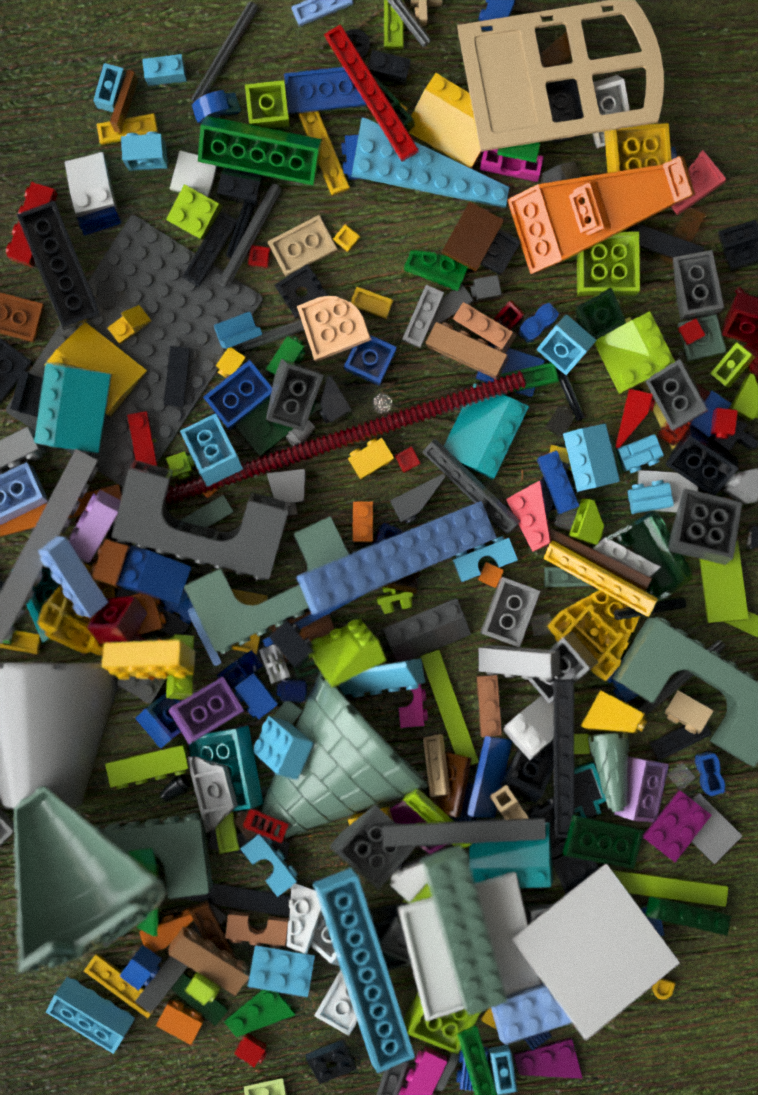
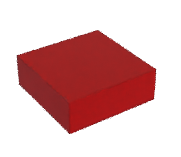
(259, 256)
(691, 331)
(407, 459)

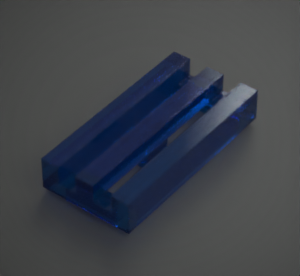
(99, 220)

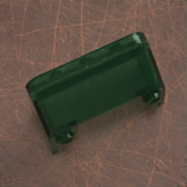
(651, 541)

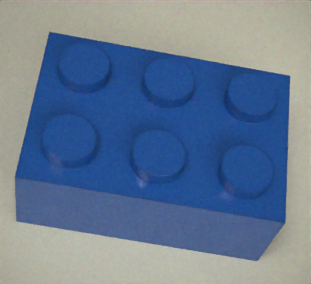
(239, 395)

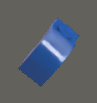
(215, 105)

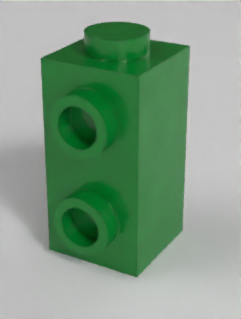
(289, 350)

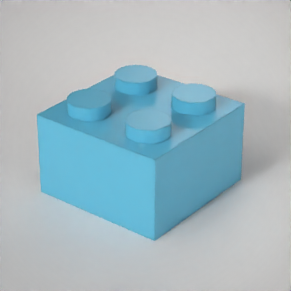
(144, 151)
(566, 344)

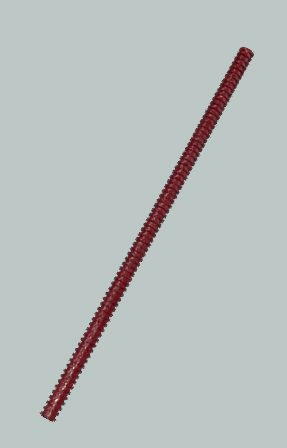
(351, 435)

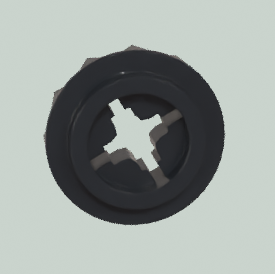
(362, 40)

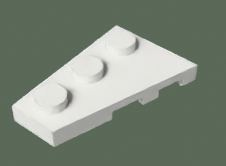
(626, 557)
(304, 917)

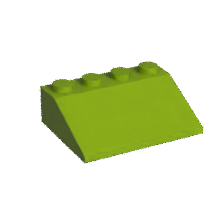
(438, 1031)

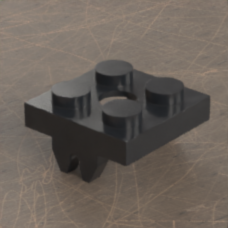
(301, 278)
(337, 1052)

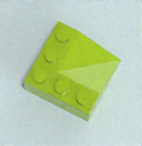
(610, 265)
(634, 352)
(347, 652)

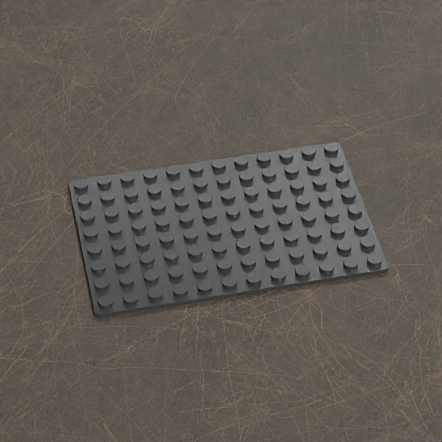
(147, 271)

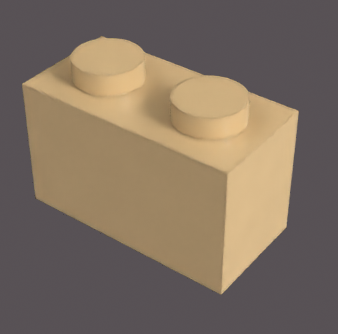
(688, 712)

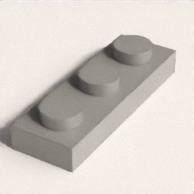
(423, 316)

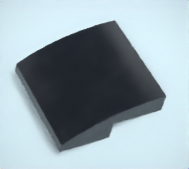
(740, 245)

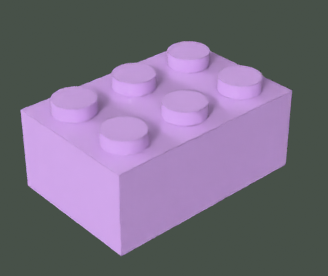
(93, 524)

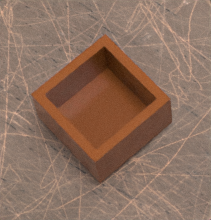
(110, 563)

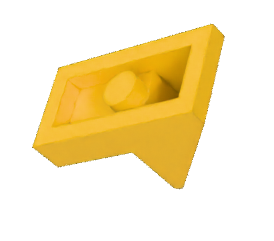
(129, 324)

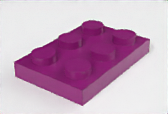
(676, 825)

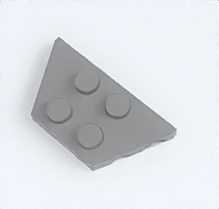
(213, 790)

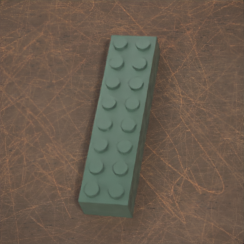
(464, 929)

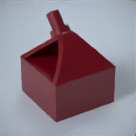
(742, 318)
(118, 621)

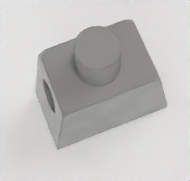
(288, 487)

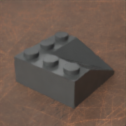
(705, 527)

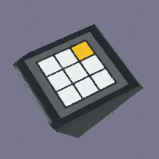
(752, 539)

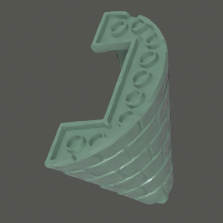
(344, 771)
(72, 884)

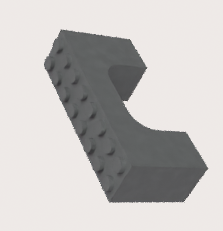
(148, 523)

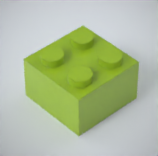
(267, 104)
(194, 212)

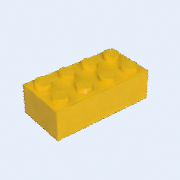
(148, 659)

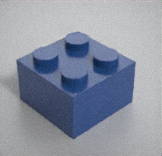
(371, 360)

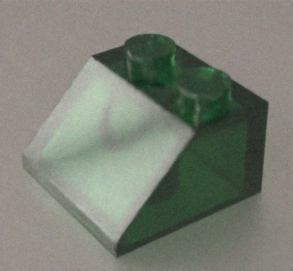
(600, 314)

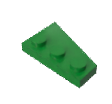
(436, 268)
(259, 1011)

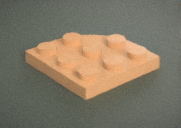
(332, 326)

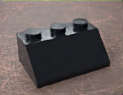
(702, 461)

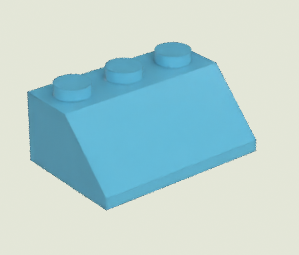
(591, 457)

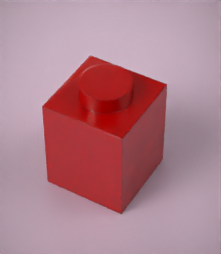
(723, 422)
(251, 1050)

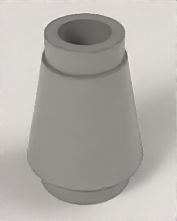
(297, 436)

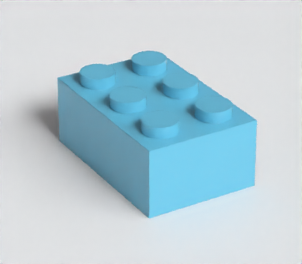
(211, 450)
(282, 747)
(281, 971)

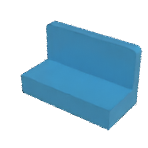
(236, 330)

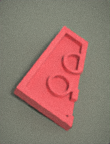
(704, 178)
(530, 510)

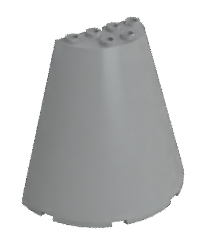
(51, 727)

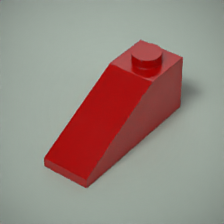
(635, 410)

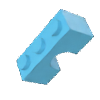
(500, 551)
(283, 875)

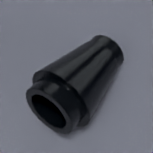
(175, 787)

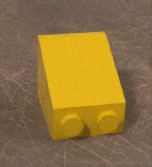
(613, 716)

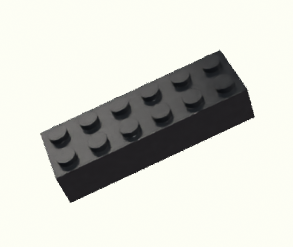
(58, 265)

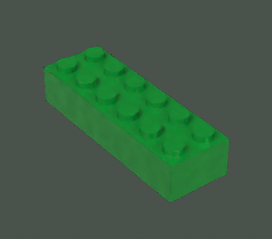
(259, 150)

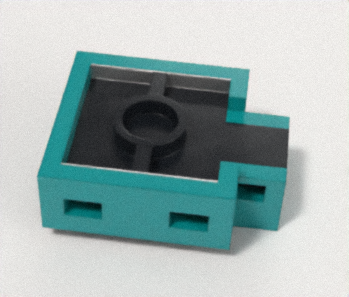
(588, 790)

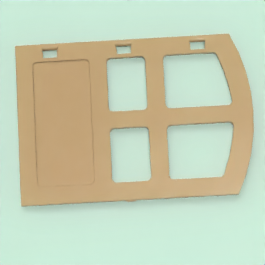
(510, 82)

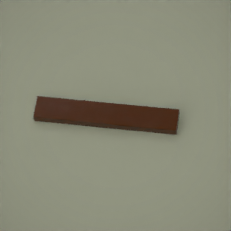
(613, 566)

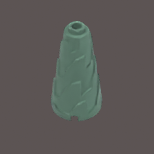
(611, 761)

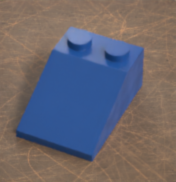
(154, 575)

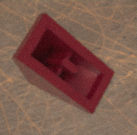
(509, 315)

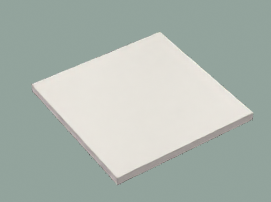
(595, 951)
(430, 961)

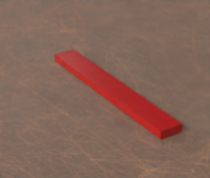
(371, 93)

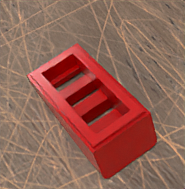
(249, 819)

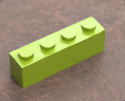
(147, 765)

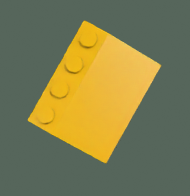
(447, 121)
(637, 147)
(93, 351)

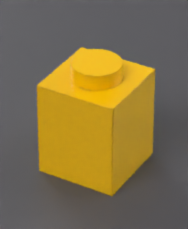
(230, 362)

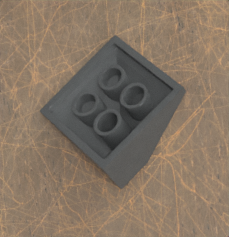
(364, 850)

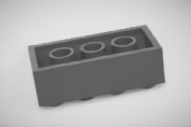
(427, 631)

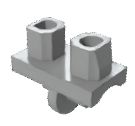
(274, 663)

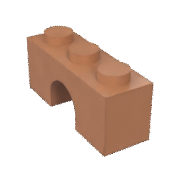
(484, 327)
(488, 705)
(240, 930)

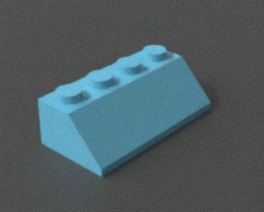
(385, 676)
(90, 1014)

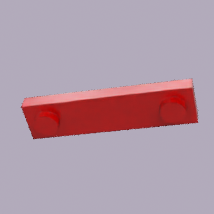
(142, 438)

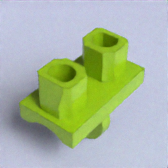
(387, 599)

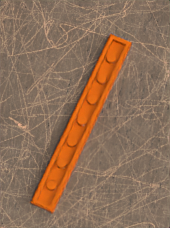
(29, 520)

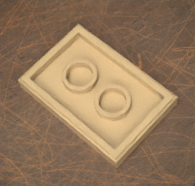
(302, 245)

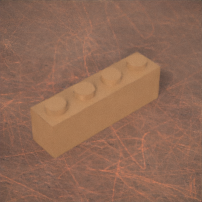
(467, 350)
(209, 960)

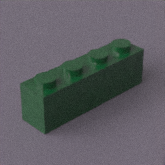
(688, 916)

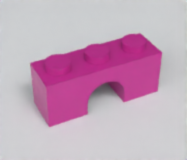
(510, 166)
(414, 714)

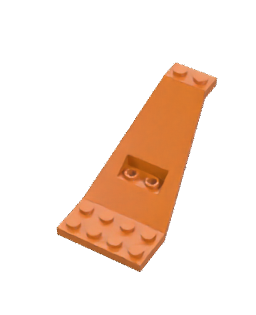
(555, 220)

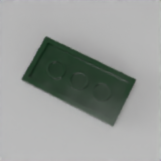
(264, 433)
(603, 842)

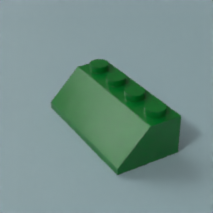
(146, 858)

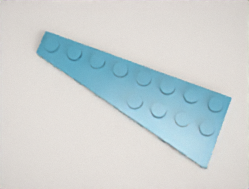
(423, 172)

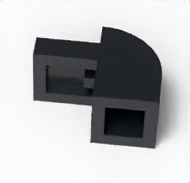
(746, 439)

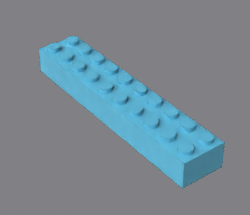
(364, 969)

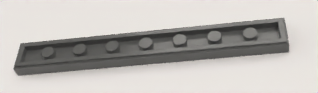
(463, 832)

